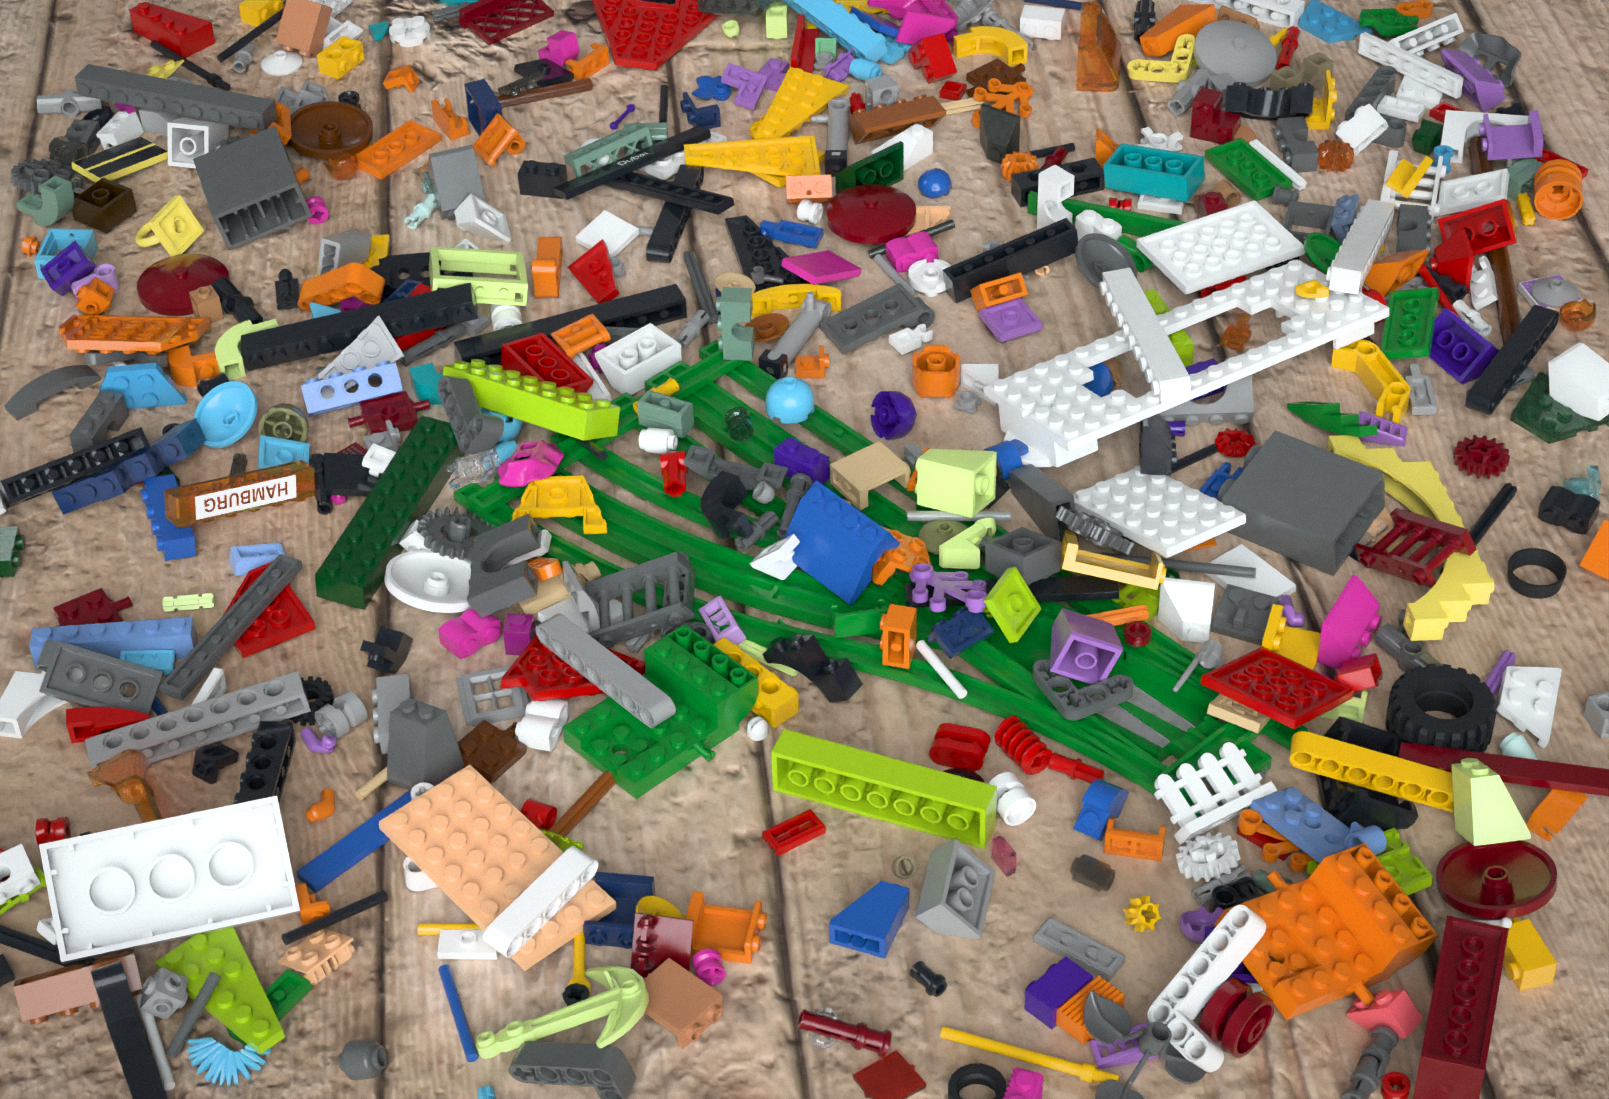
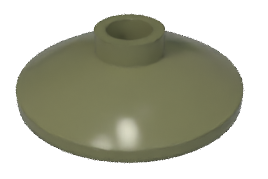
(939, 531)

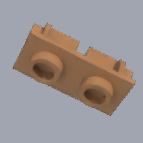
(1230, 14)

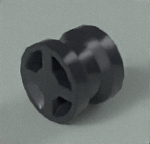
(350, 97)

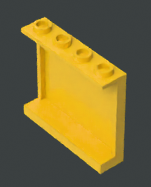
(1111, 567)

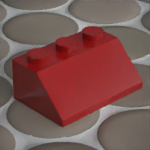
(1486, 226)

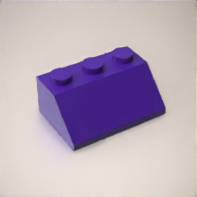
(1460, 348)

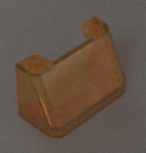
(1097, 51)
(134, 783)

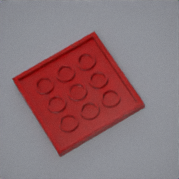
(1277, 687)

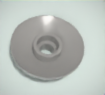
(1554, 292)

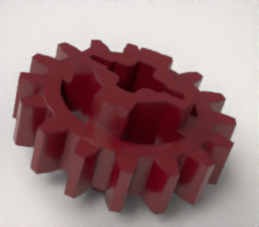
(1481, 456)

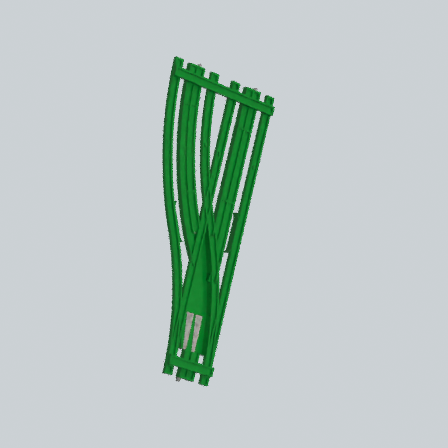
(1125, 737)

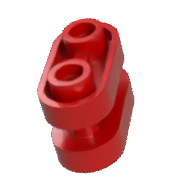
(959, 746)

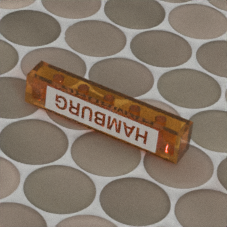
(239, 493)

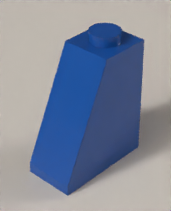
(871, 920)

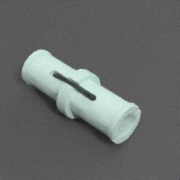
(421, 212)

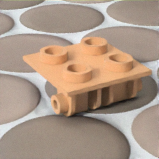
(318, 954)

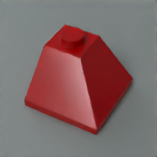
(1454, 258)

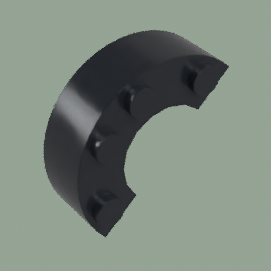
(1268, 104)

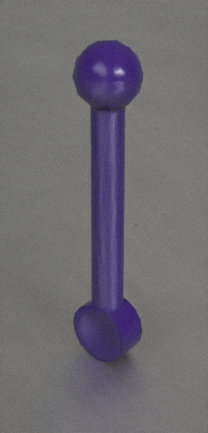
(630, 108)

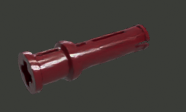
(858, 1035)

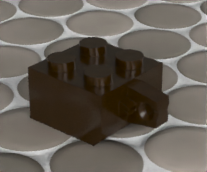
(103, 205)

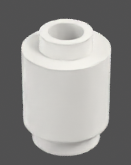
(658, 440)

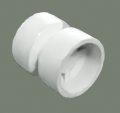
(505, 316)
(1013, 801)

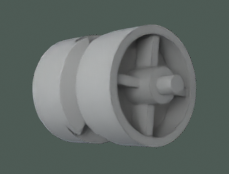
(345, 712)

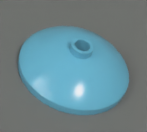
(226, 413)

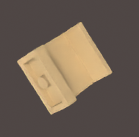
(866, 470)

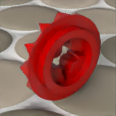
(1240, 443)

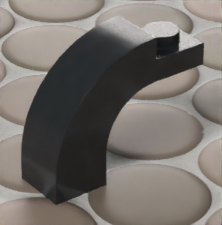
(719, 503)

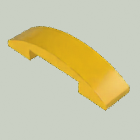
(792, 297)

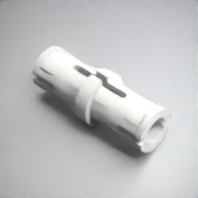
(1472, 318)

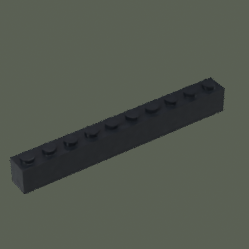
(633, 311)
(340, 329)

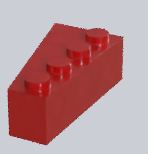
(172, 28)

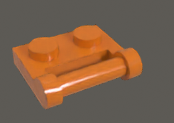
(495, 139)
(580, 335)

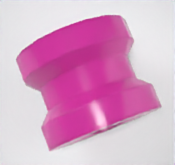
(318, 210)
(709, 966)

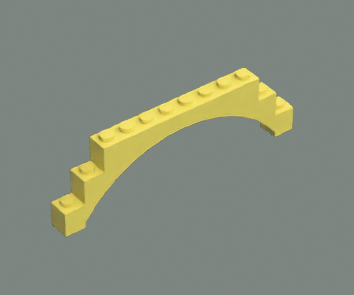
(1420, 489)

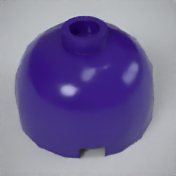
(893, 415)

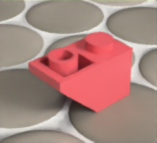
(1388, 1009)

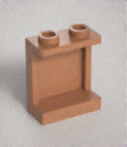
(682, 1002)

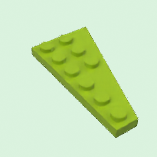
(238, 997)

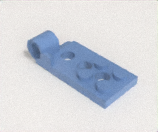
(1313, 827)

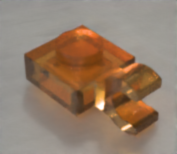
(1237, 336)

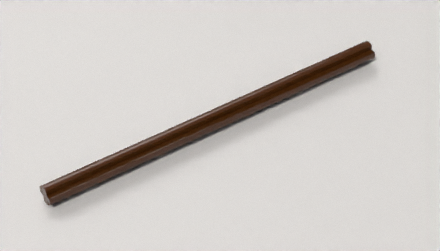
(1499, 259)

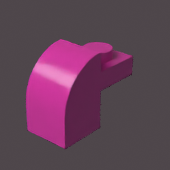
(560, 48)

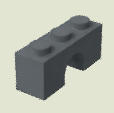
(1293, 143)
(1413, 228)
(105, 413)

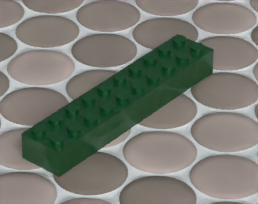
(397, 499)

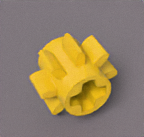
(1149, 916)

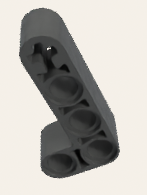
(471, 428)
(687, 584)
(574, 1066)

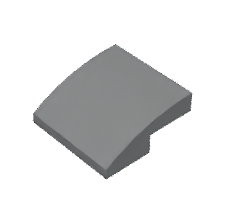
(580, 597)

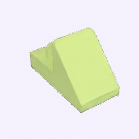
(963, 549)

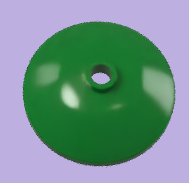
(1321, 250)

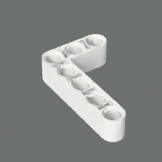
(1200, 980)

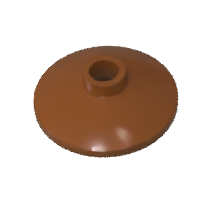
(768, 326)

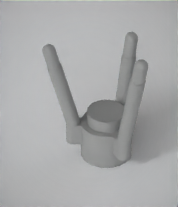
(1208, 657)

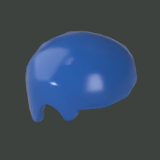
(934, 183)

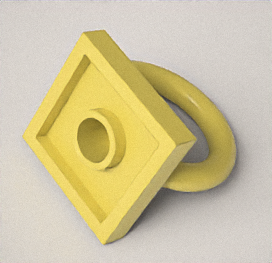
(173, 227)

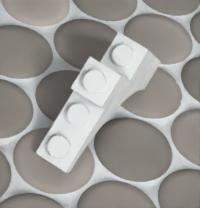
(24, 704)

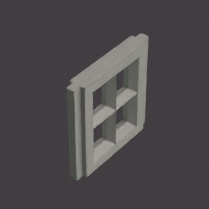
(470, 700)

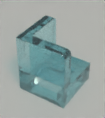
(1589, 485)

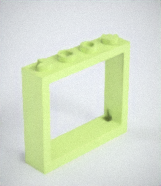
(481, 261)

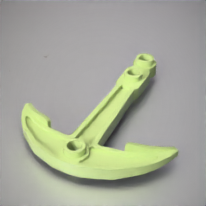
(625, 995)

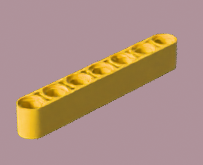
(1372, 770)

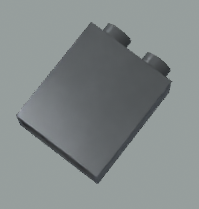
(251, 188)
(1304, 501)

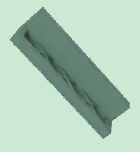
(607, 144)

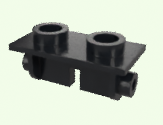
(286, 290)

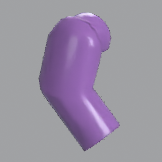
(1293, 619)
(314, 744)

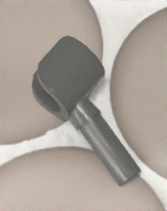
(760, 277)

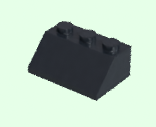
(1156, 447)

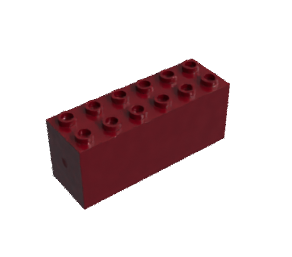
(1461, 1011)

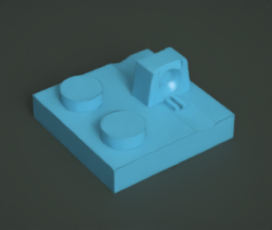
(280, 451)

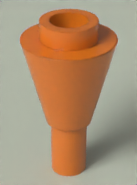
(516, 145)

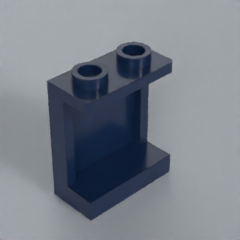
(618, 926)

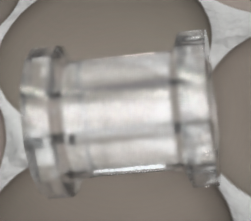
(814, 1038)

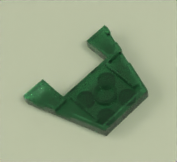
(1549, 418)

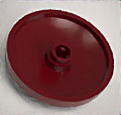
(871, 214)
(167, 283)
(1496, 879)

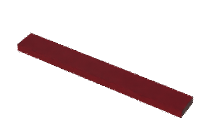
(1515, 769)

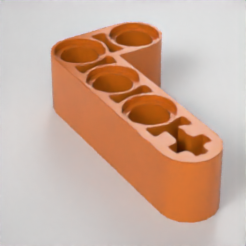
(547, 267)
(340, 284)

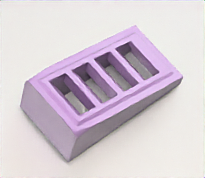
(732, 632)

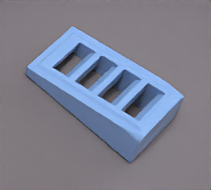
(252, 556)

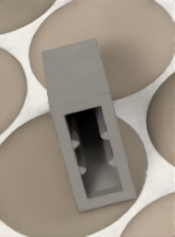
(343, 249)

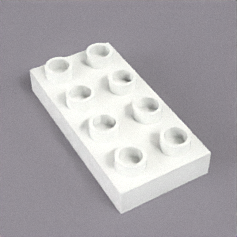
(169, 879)

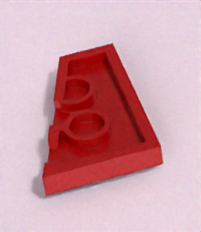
(596, 273)

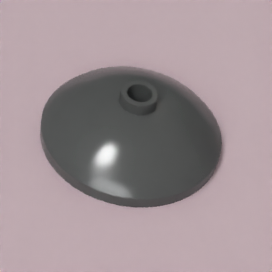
(1100, 254)

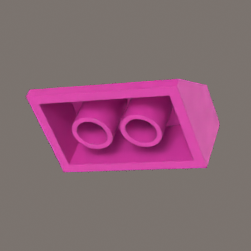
(1349, 624)

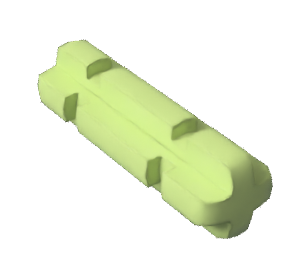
(188, 602)

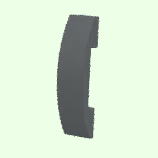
(48, 384)
(704, 463)

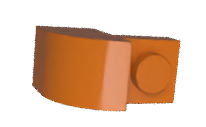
(188, 369)

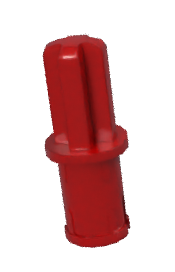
(856, 102)
(1075, 768)

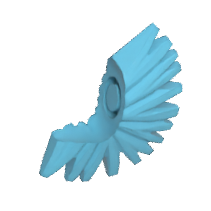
(223, 1062)

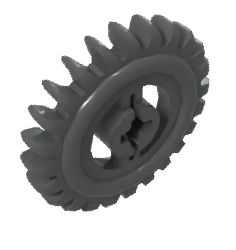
(458, 532)

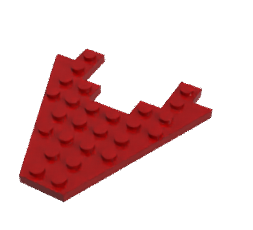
(648, 32)

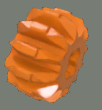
(1018, 163)

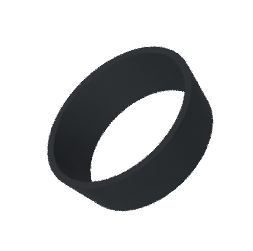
(1541, 558)

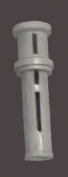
(997, 21)

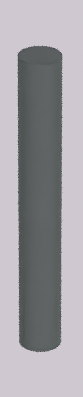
(193, 1015)

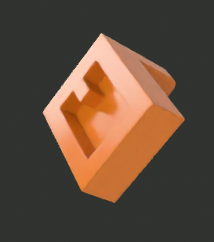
(400, 77)
(812, 366)
(309, 908)

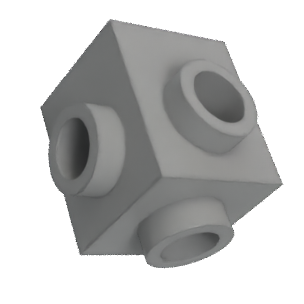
(163, 993)

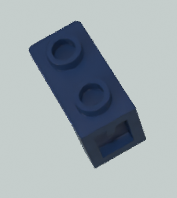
(705, 116)

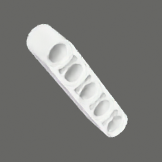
(540, 901)

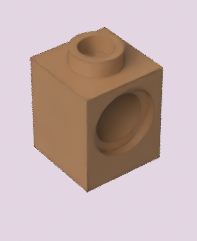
(206, 303)

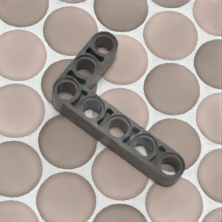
(1378, 86)

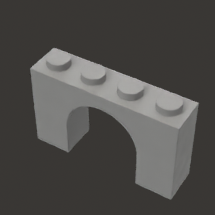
(1233, 406)

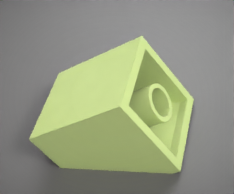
(956, 480)
(1483, 806)

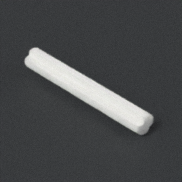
(1298, 181)

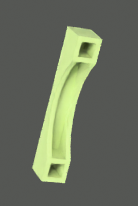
(777, 21)

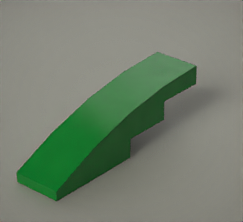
(1328, 417)

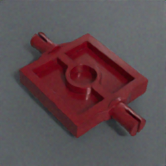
(394, 407)
(91, 609)

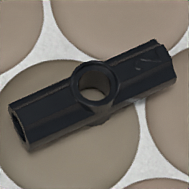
(1143, 18)
(235, 303)

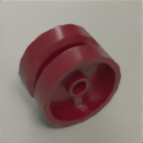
(1237, 1017)

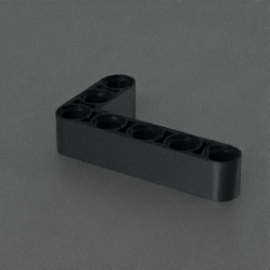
(127, 1032)

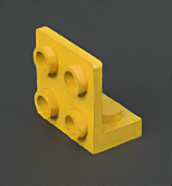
(1322, 107)
(1291, 642)

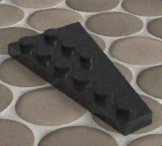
(757, 250)

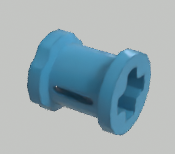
(1445, 151)

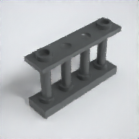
(624, 584)

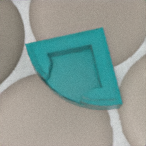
(378, 30)

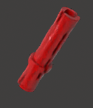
(1291, 41)

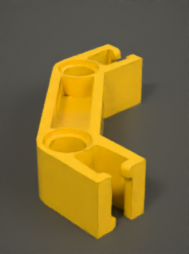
(1377, 375)

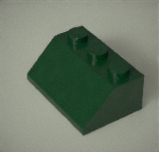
(879, 168)

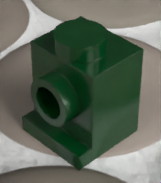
(1427, 137)

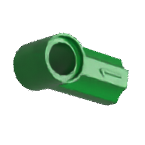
(1141, 261)

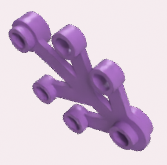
(924, 575)

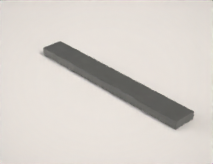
(230, 627)

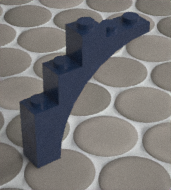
(123, 474)

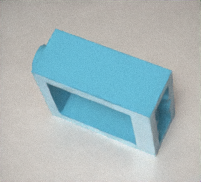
(60, 239)

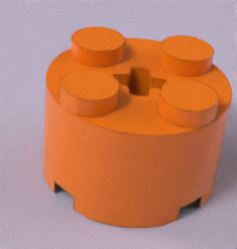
(936, 371)

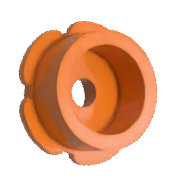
(30, 245)

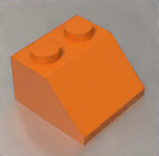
(1395, 270)

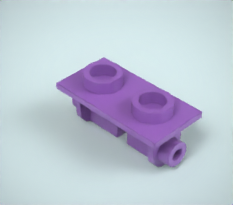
(840, 69)

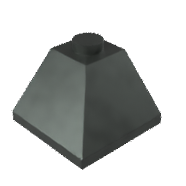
(998, 132)

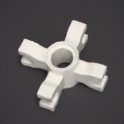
(1160, 140)

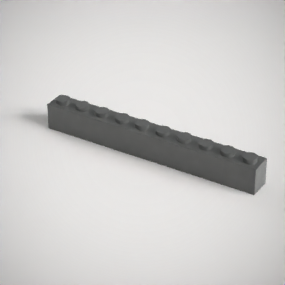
(176, 97)

